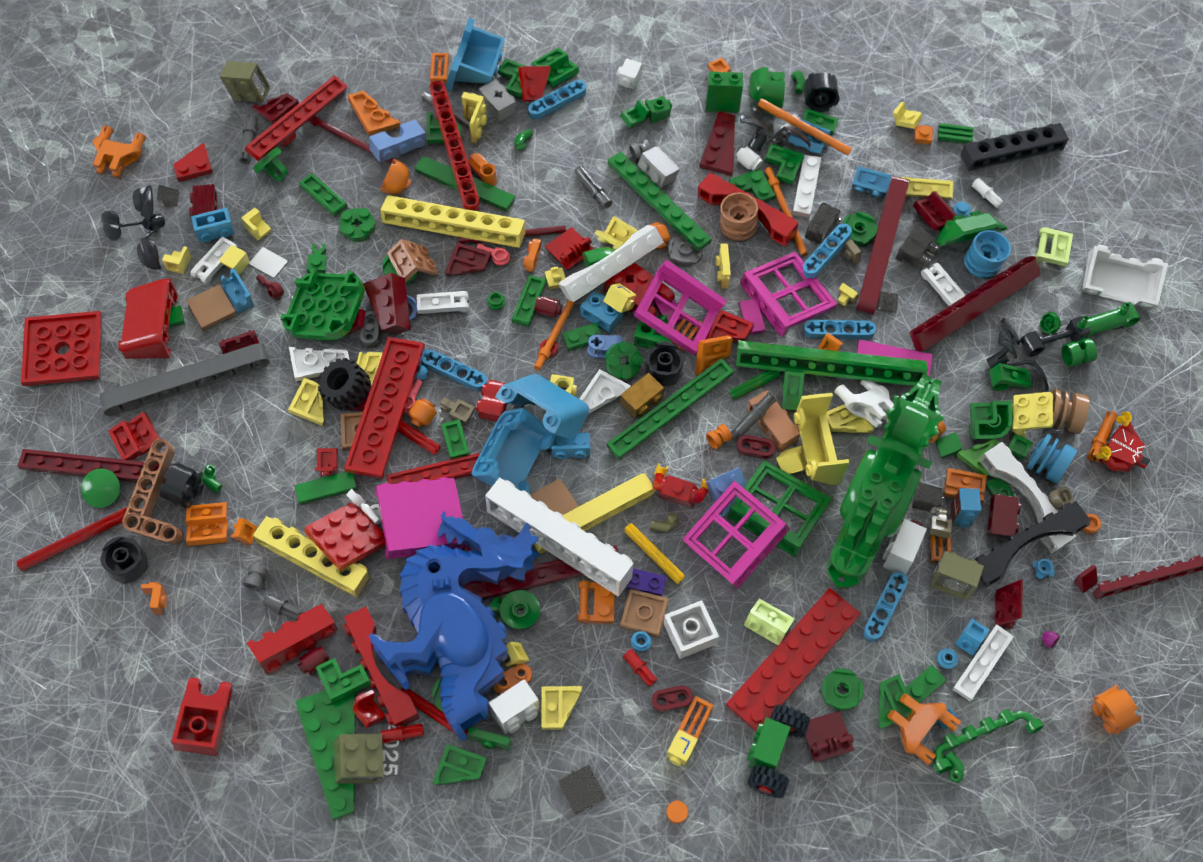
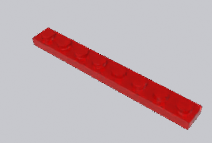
(295, 118)

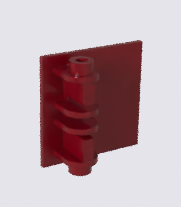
(1009, 604)
(828, 737)

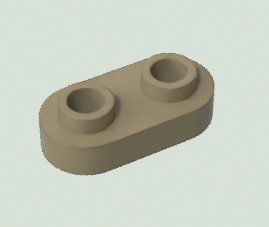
(1060, 497)

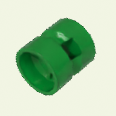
(1079, 352)

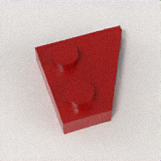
(533, 81)
(730, 325)

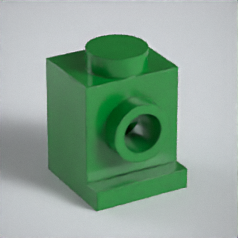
(659, 109)

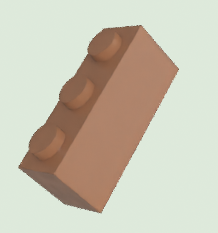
(776, 424)

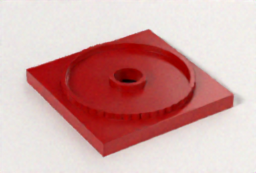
(47, 334)

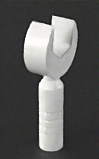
(360, 502)

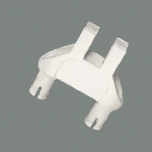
(868, 405)

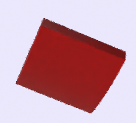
(134, 437)

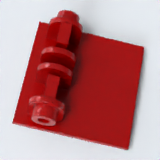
(569, 247)

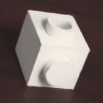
(629, 73)

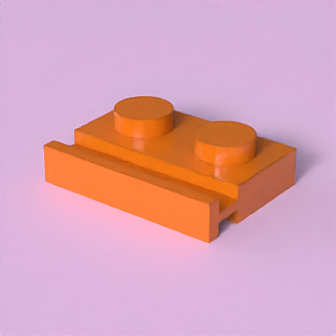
(962, 479)

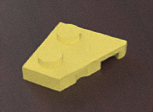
(308, 402)

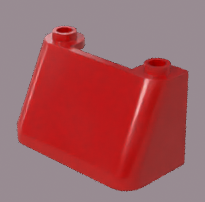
(148, 320)

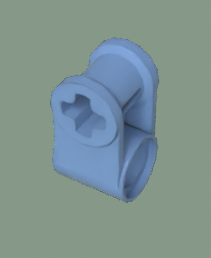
(603, 343)

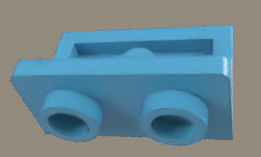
(816, 145)
(871, 181)

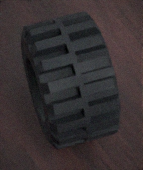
(335, 376)

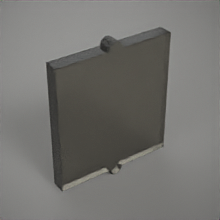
(581, 789)

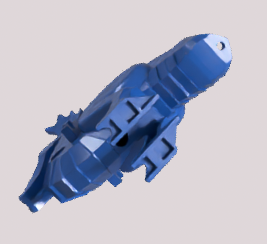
(453, 621)

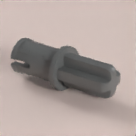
(281, 606)

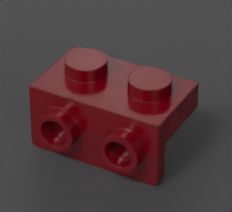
(934, 211)

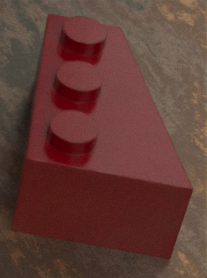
(389, 302)

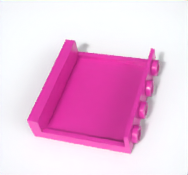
(413, 514)

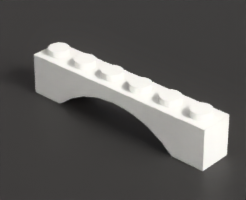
(633, 249)
(1002, 465)

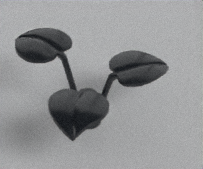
(759, 137)
(143, 203)
(1001, 357)

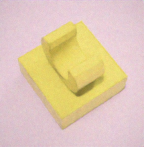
(554, 276)
(847, 294)
(516, 654)

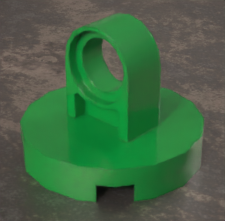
(271, 163)

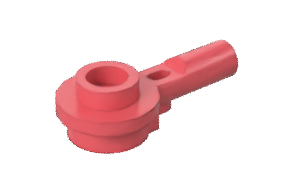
(499, 255)
(412, 397)

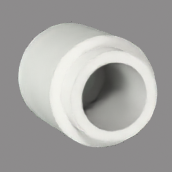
(749, 159)

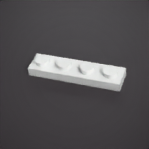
(806, 186)
(983, 663)

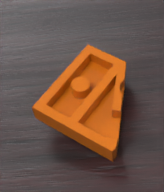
(711, 351)

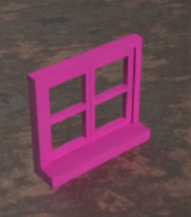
(690, 289)
(768, 302)
(756, 551)

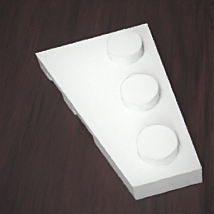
(311, 362)

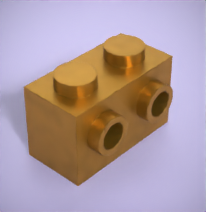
(642, 396)

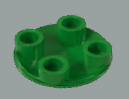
(100, 488)

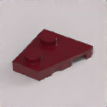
(467, 260)

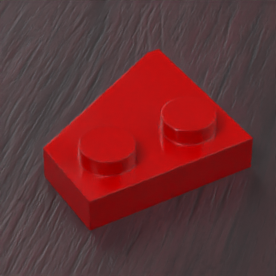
(193, 164)

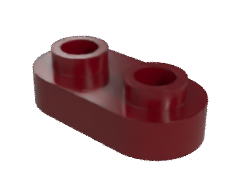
(756, 445)
(670, 696)

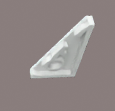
(603, 390)

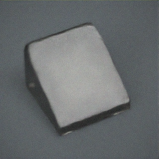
(167, 196)

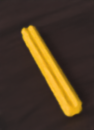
(654, 553)

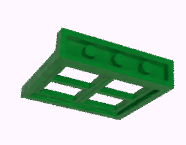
(757, 524)

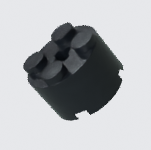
(821, 91)
(665, 363)
(181, 484)
(123, 559)

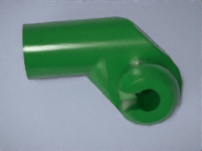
(799, 77)
(520, 138)
(208, 478)
(957, 770)

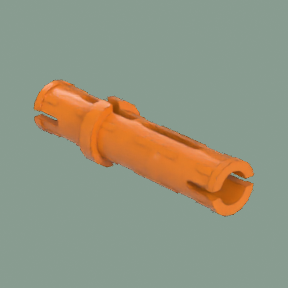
(1102, 435)

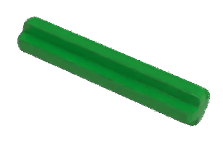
(754, 383)

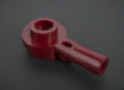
(273, 288)

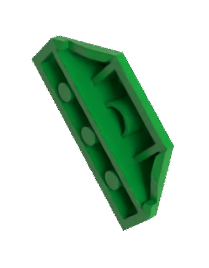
(967, 227)

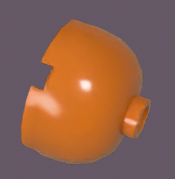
(396, 179)

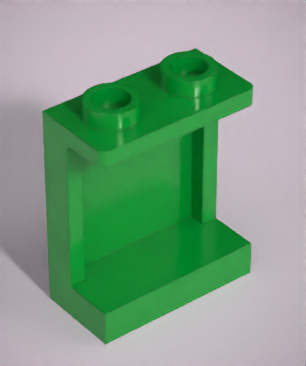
(724, 92)

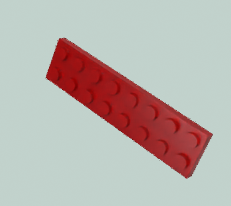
(384, 408)
(793, 659)

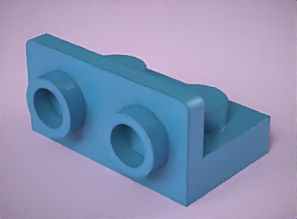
(576, 448)

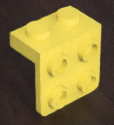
(474, 110)
(616, 233)
(1032, 412)

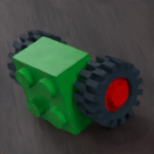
(769, 746)

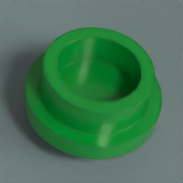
(496, 300)

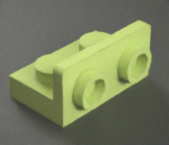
(768, 621)

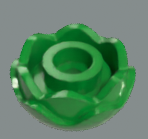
(1050, 323)

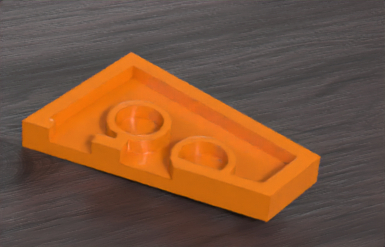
(371, 115)

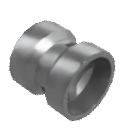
(637, 149)
(255, 577)

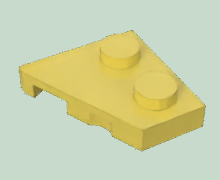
(842, 420)
(558, 705)

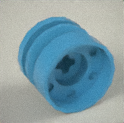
(987, 254)
(1051, 458)

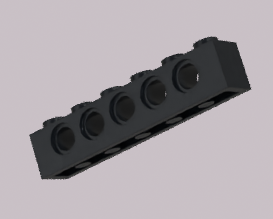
(1014, 146)

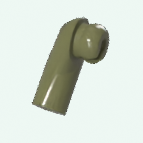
(665, 526)

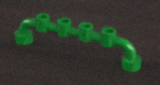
(987, 726)

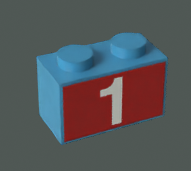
(965, 507)

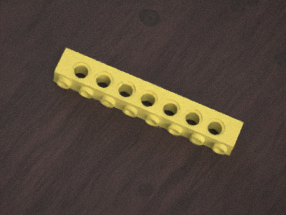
(453, 221)

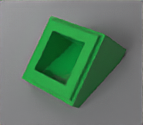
(949, 445)

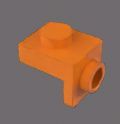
(158, 596)

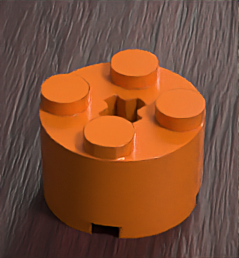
(1116, 710)

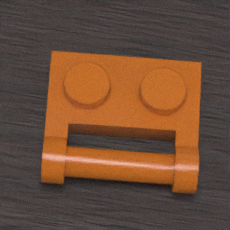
(602, 604)

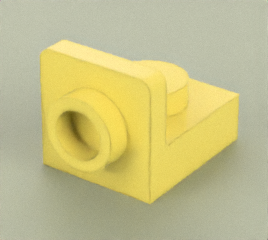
(905, 117)

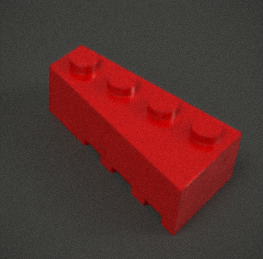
(292, 639)

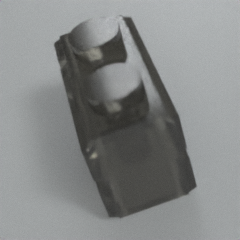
(823, 223)

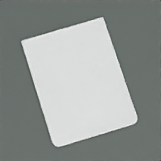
(268, 262)

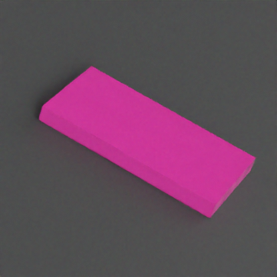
(872, 348)

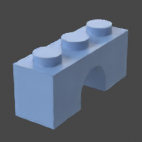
(387, 147)

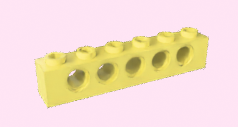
(266, 535)

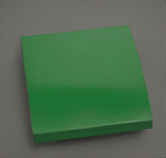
(560, 66)

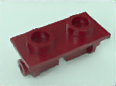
(238, 342)

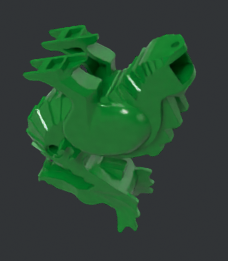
(885, 482)

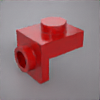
(327, 461)
(367, 709)

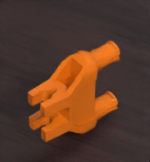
(115, 153)
(919, 723)

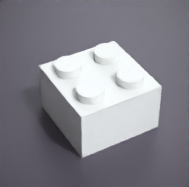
(903, 547)
(690, 629)
(514, 707)

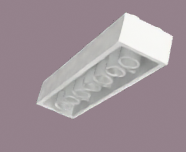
(560, 536)

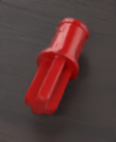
(640, 667)
(402, 733)

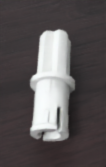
(987, 192)

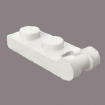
(211, 261)
(942, 283)
(442, 302)

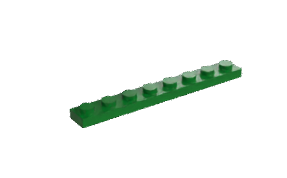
(659, 201)
(669, 409)

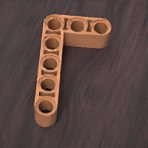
(150, 496)

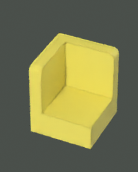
(255, 225)
(235, 259)
(177, 261)
(792, 460)

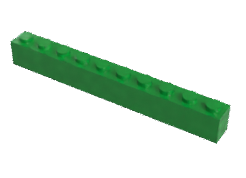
(830, 363)

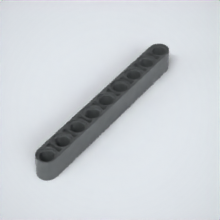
(184, 379)

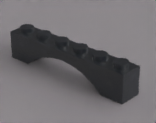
(1066, 522)

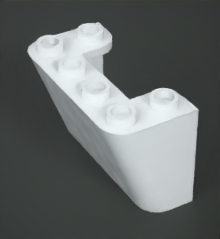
(1123, 278)

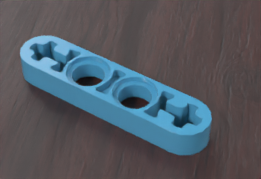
(555, 97)
(826, 250)
(839, 326)
(455, 368)
(885, 606)

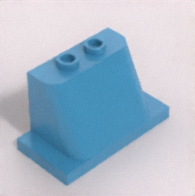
(476, 57)

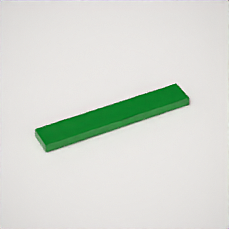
(444, 175)

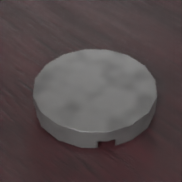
(682, 252)

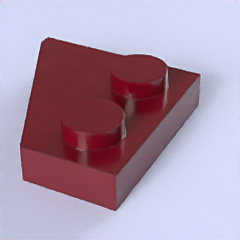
(276, 107)

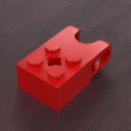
(638, 281)
(204, 712)

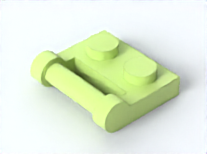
(1060, 247)

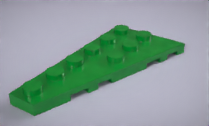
(322, 725)

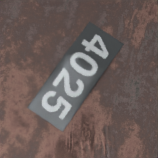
(391, 754)

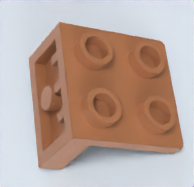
(410, 258)

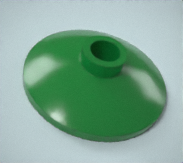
(517, 601)

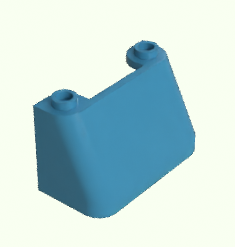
(564, 411)
(512, 449)

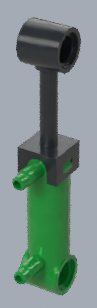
(1083, 327)

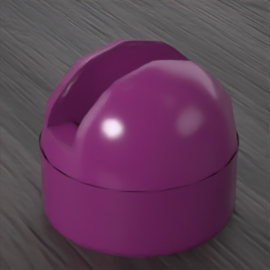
(1050, 638)

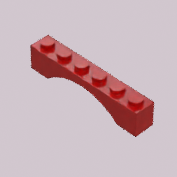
(779, 226)
(398, 704)

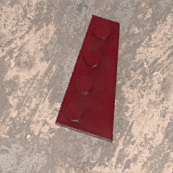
(720, 146)

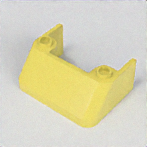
(817, 440)

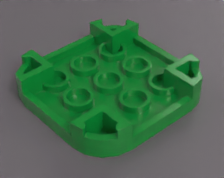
(324, 305)

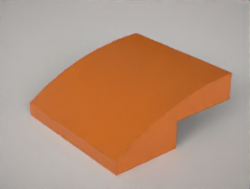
(207, 524)

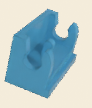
(237, 292)

